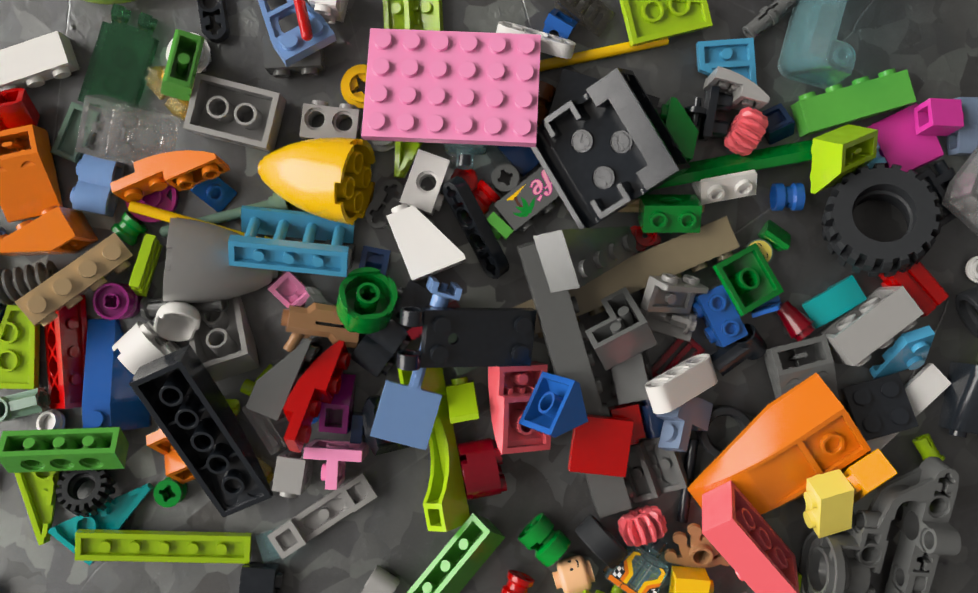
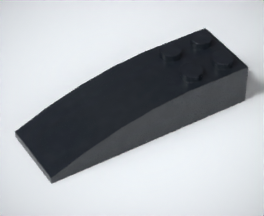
(202, 429)

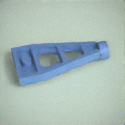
(290, 44)

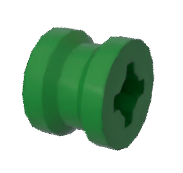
(129, 228)
(175, 489)

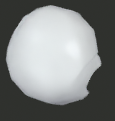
(177, 321)

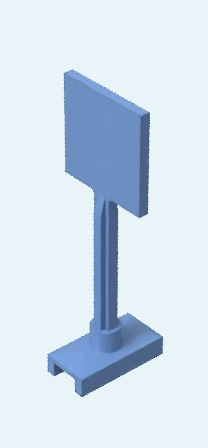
(407, 411)

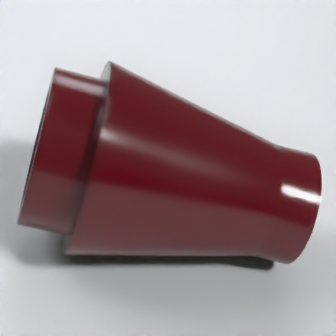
(795, 322)

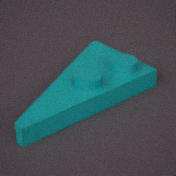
(111, 518)

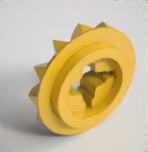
(350, 83)

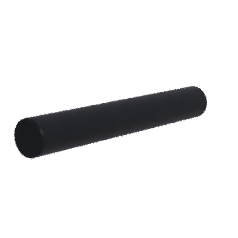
(689, 465)

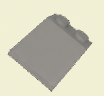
(226, 342)

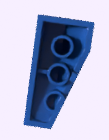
(106, 388)

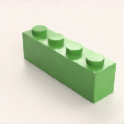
(853, 103)
(460, 557)

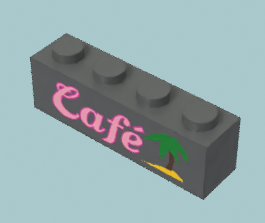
(527, 200)

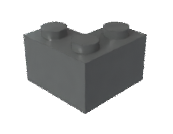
(622, 334)

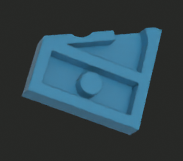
(907, 353)

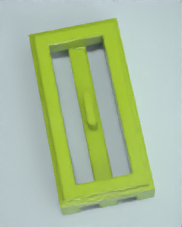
(145, 265)

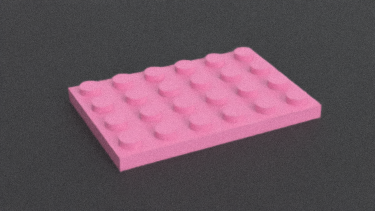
(452, 87)

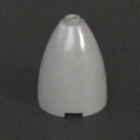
(199, 265)

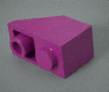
(338, 415)

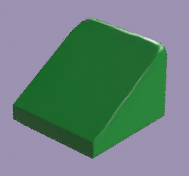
(775, 235)

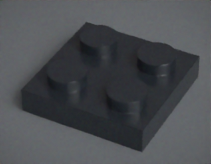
(880, 407)

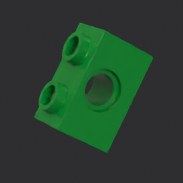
(670, 213)

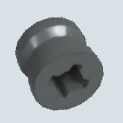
(501, 181)

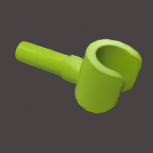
(248, 384)

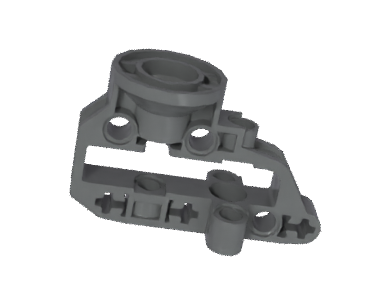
(922, 511)

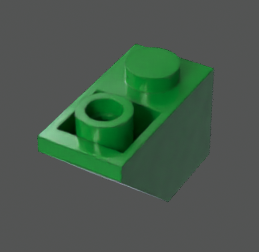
(680, 126)

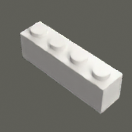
(37, 61)

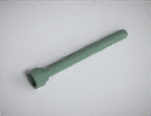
(274, 202)

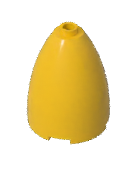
(323, 176)

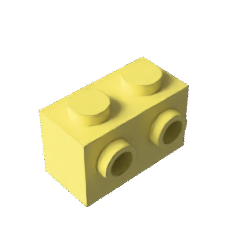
(828, 503)

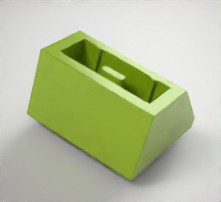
(840, 153)

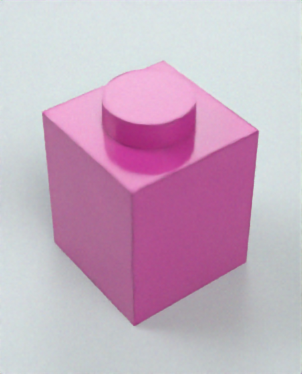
(938, 117)

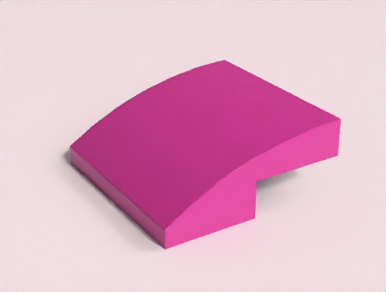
(902, 145)

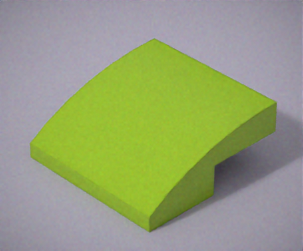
(413, 14)

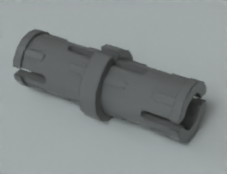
(768, 17)

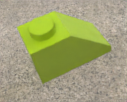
(462, 400)

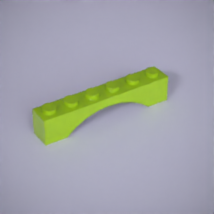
(445, 498)

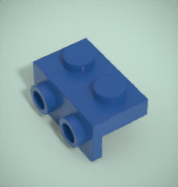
(719, 316)

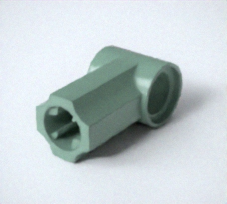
(24, 404)

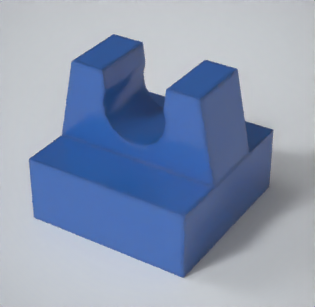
(559, 22)

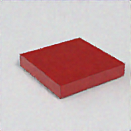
(601, 446)

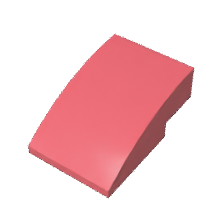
(508, 396)

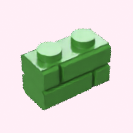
(182, 65)

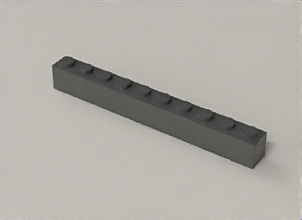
(572, 361)

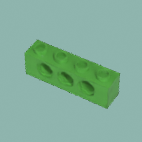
(63, 449)

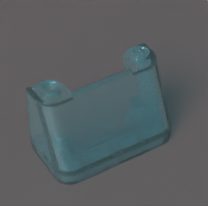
(811, 44)

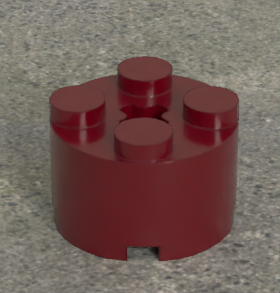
(481, 468)

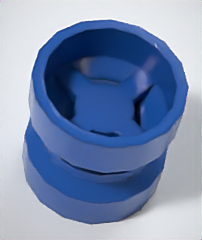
(787, 196)

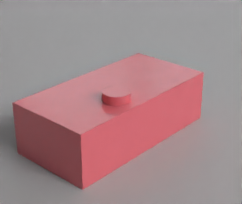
(748, 541)

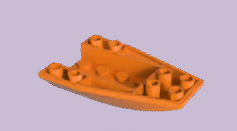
(784, 445)

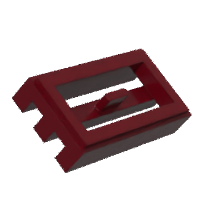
(671, 349)

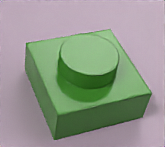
(499, 227)

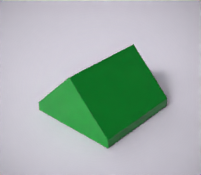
(748, 279)

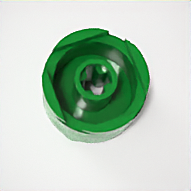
(366, 300)

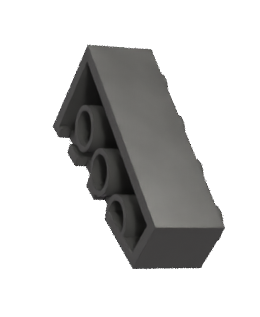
(581, 255)

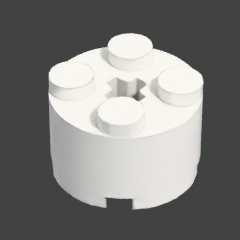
(142, 346)

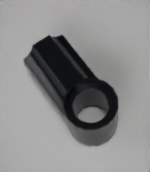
(748, 347)

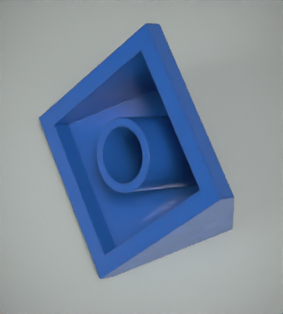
(554, 406)

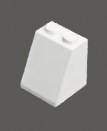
(422, 244)

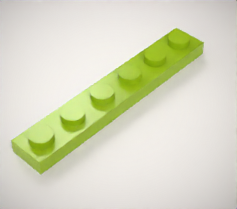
(162, 546)

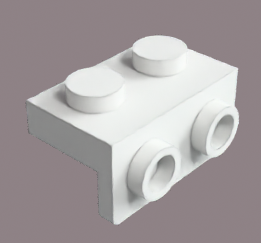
(726, 187)

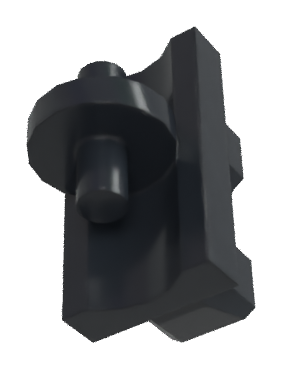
(713, 102)

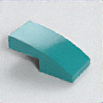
(834, 301)

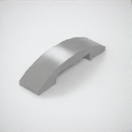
(322, 515)

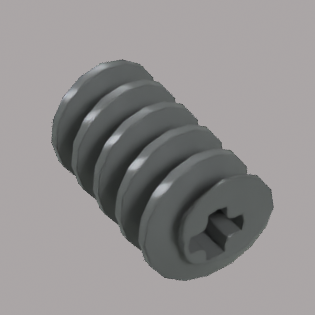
(21, 282)

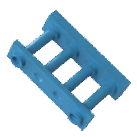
(290, 255)

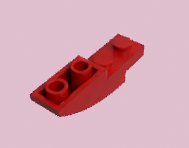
(315, 386)

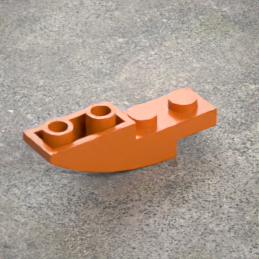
(173, 168)

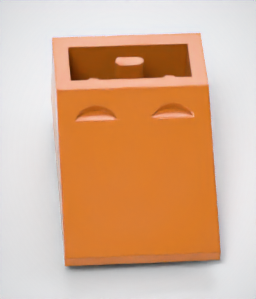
(27, 173)
(53, 233)

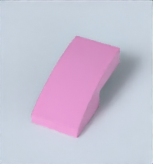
(289, 289)

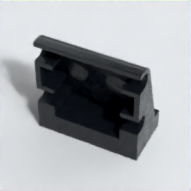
(607, 149)

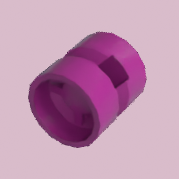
(116, 301)

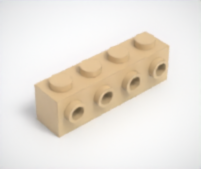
(73, 280)

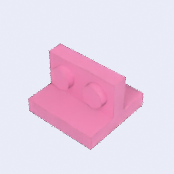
(336, 455)

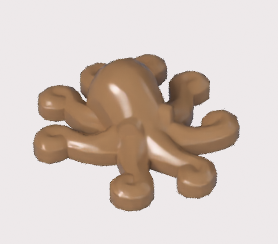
(697, 553)

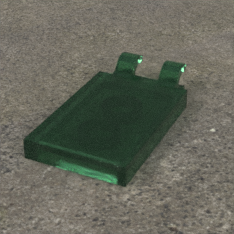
(121, 57)

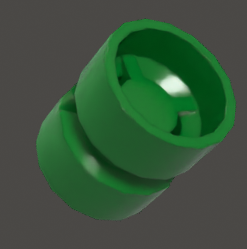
(546, 541)

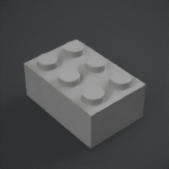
(234, 113)
(871, 325)

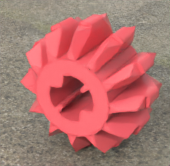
(746, 131)
(642, 526)

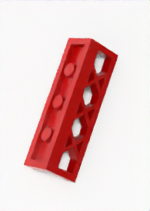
(66, 356)

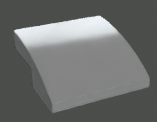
(743, 90)

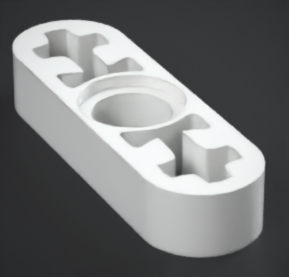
(550, 43)

